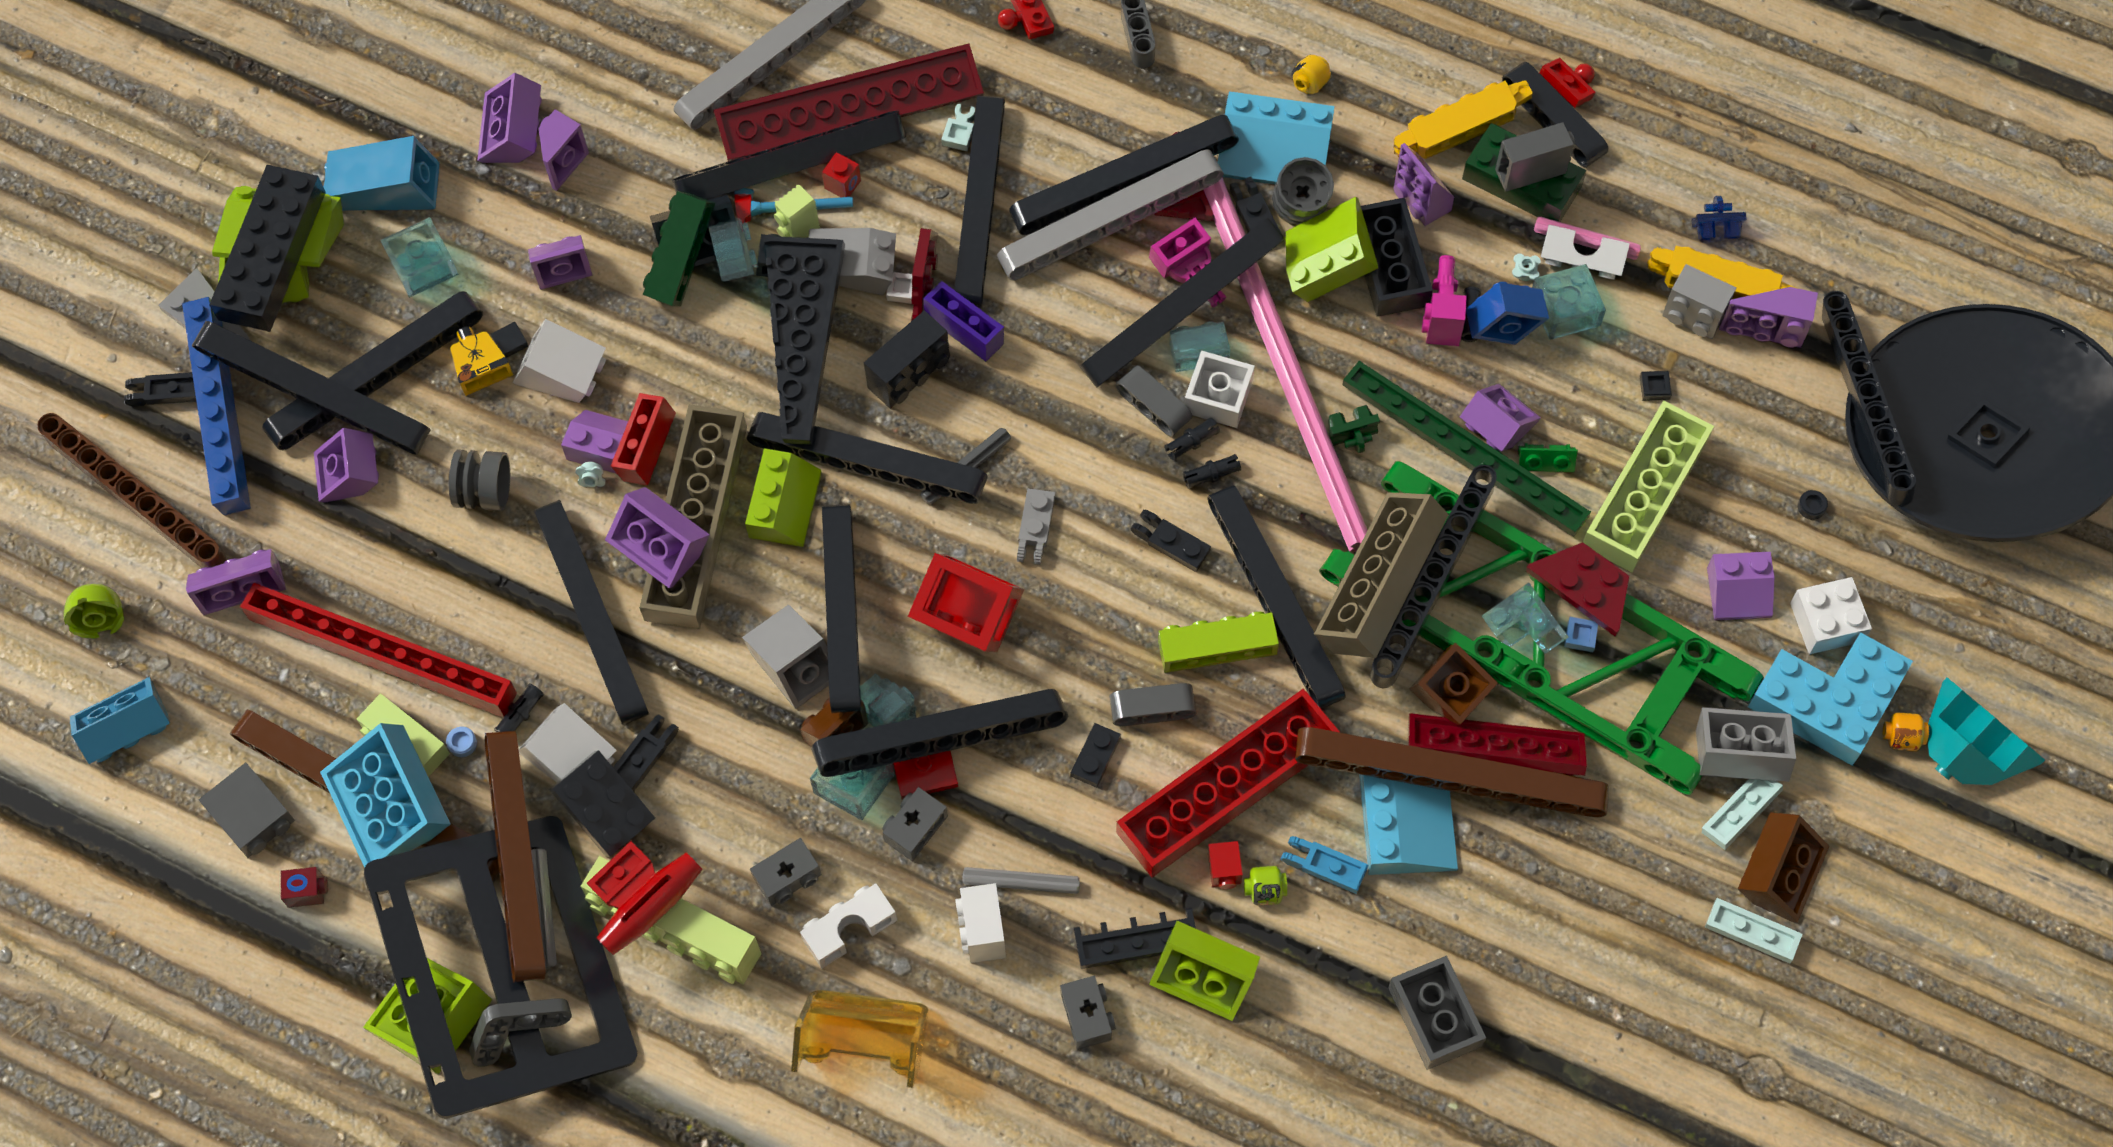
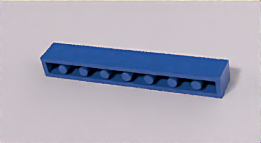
(216, 417)

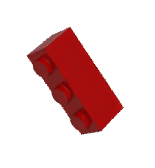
(643, 439)

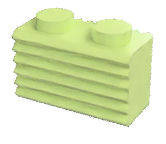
(796, 214)

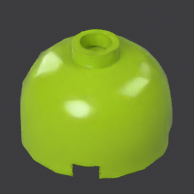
(93, 610)

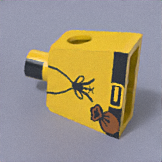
(478, 361)

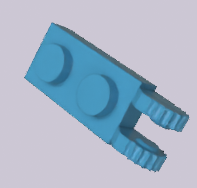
(1326, 864)

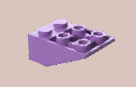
(1421, 187)
(1772, 316)

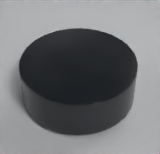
(1812, 504)

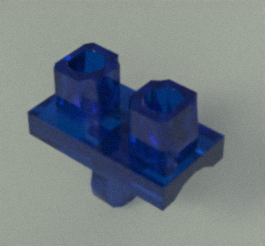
(1731, 221)

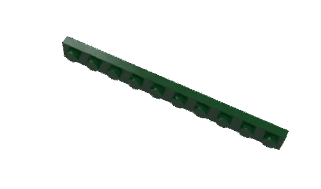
(1466, 447)

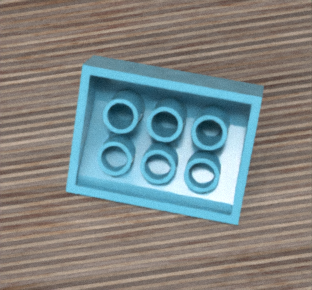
(1273, 134)
(384, 794)
(1407, 827)

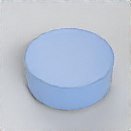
(461, 741)

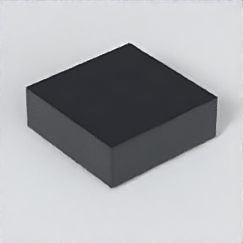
(509, 339)
(1655, 385)

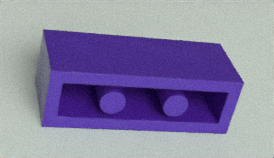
(964, 321)

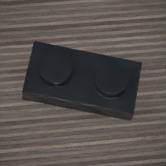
(1095, 755)

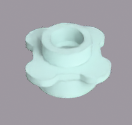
(1523, 273)
(590, 475)

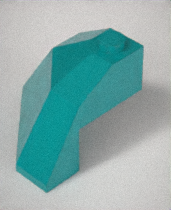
(1973, 742)

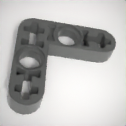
(505, 1017)

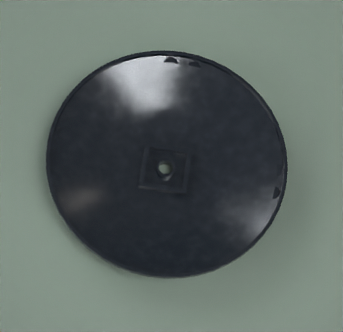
(2003, 372)

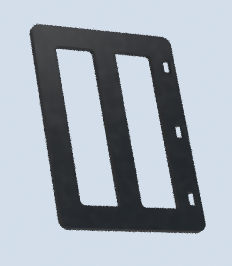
(534, 1068)

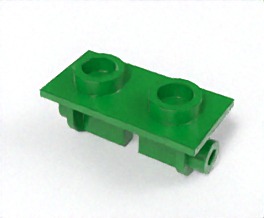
(1555, 459)

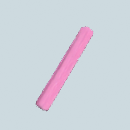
(1585, 237)

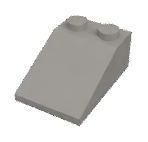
(866, 258)

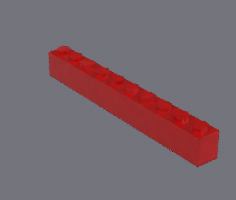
(379, 650)

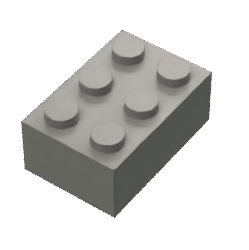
(1745, 744)

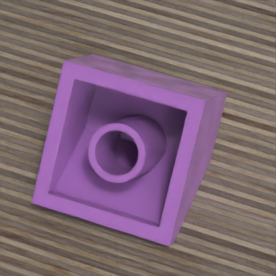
(561, 147)
(560, 262)
(1499, 417)
(593, 439)
(346, 465)
(1741, 585)

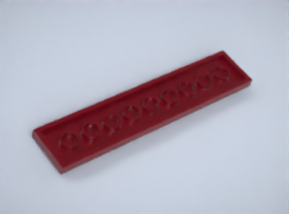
(801, 112)

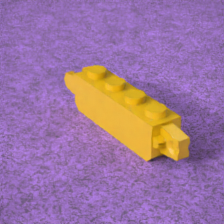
(1464, 119)
(1745, 278)

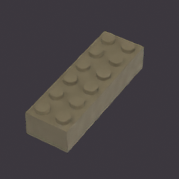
(1381, 574)

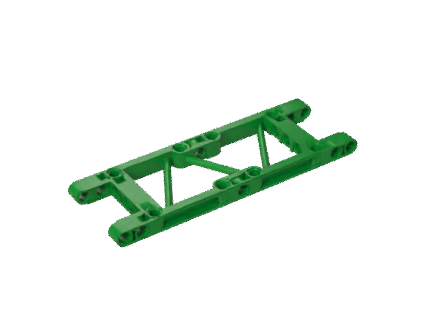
(1515, 670)

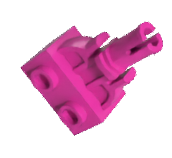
(1184, 254)
(1446, 312)

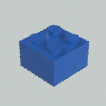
(1507, 313)

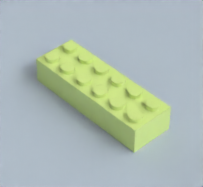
(1648, 486)
(693, 933)

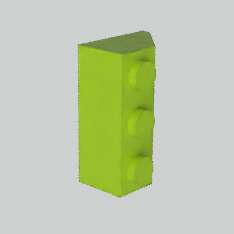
(782, 498)
(1205, 970)

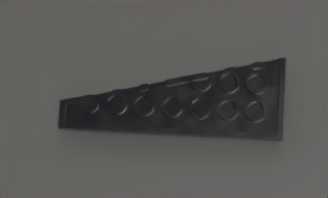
(803, 300)

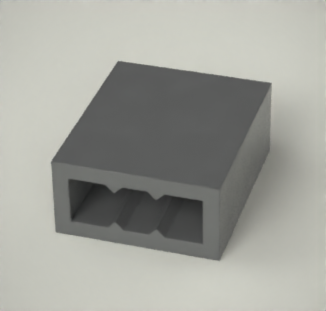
(1534, 156)
(247, 810)

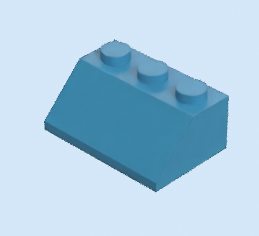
(119, 721)

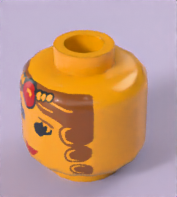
(1906, 731)

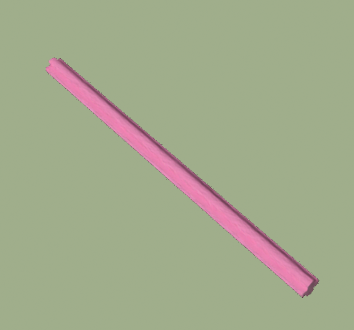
(1290, 375)

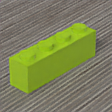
(1218, 641)

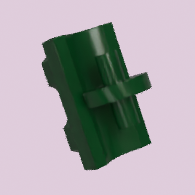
(1355, 432)

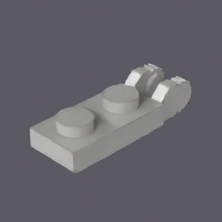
(1035, 523)

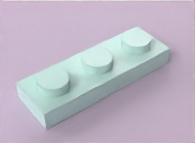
(1741, 811)
(1753, 930)

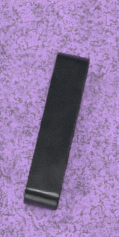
(1551, 109)

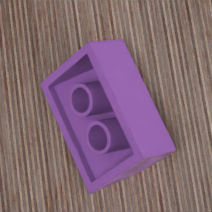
(510, 121)
(656, 536)
(230, 582)

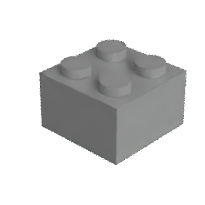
(1698, 301)

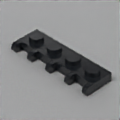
(1126, 943)

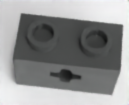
(913, 838)
(792, 858)
(1087, 1030)

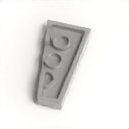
(191, 289)

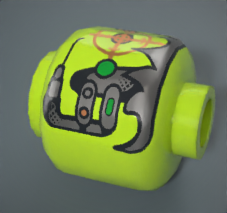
(1266, 885)

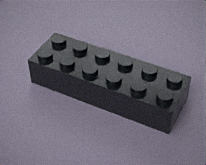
(268, 248)

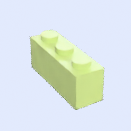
(428, 747)

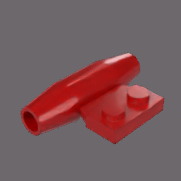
(639, 893)

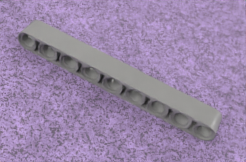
(761, 59)
(1110, 215)

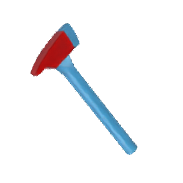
(747, 208)

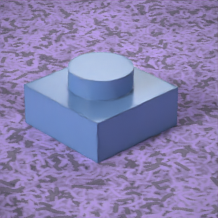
(1581, 634)

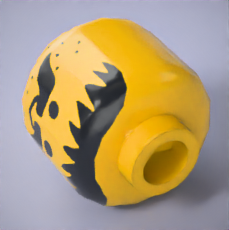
(1311, 74)

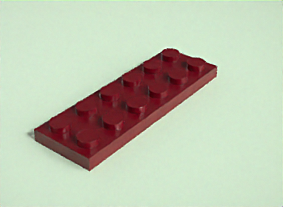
(1502, 743)

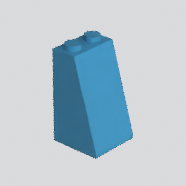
(383, 176)

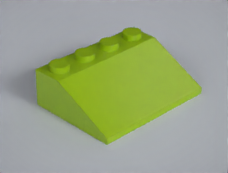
(321, 237)

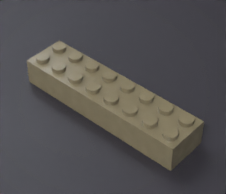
(702, 493)

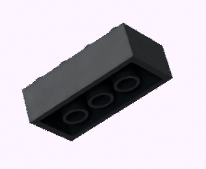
(1401, 275)

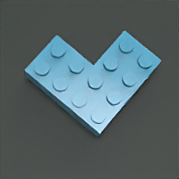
(1834, 710)

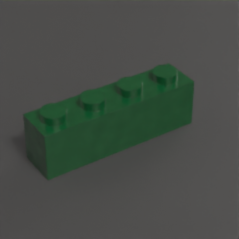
(678, 248)

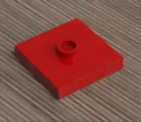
(929, 773)

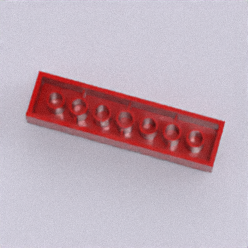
(1220, 786)

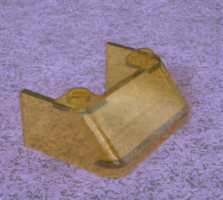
(861, 1028)

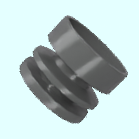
(1302, 177)
(479, 479)

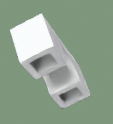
(1608, 258)
(866, 908)

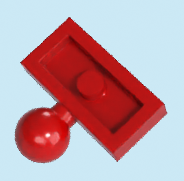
(1032, 16)
(1570, 83)

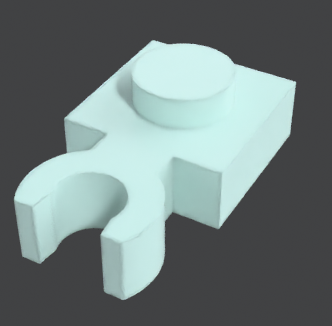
(959, 130)

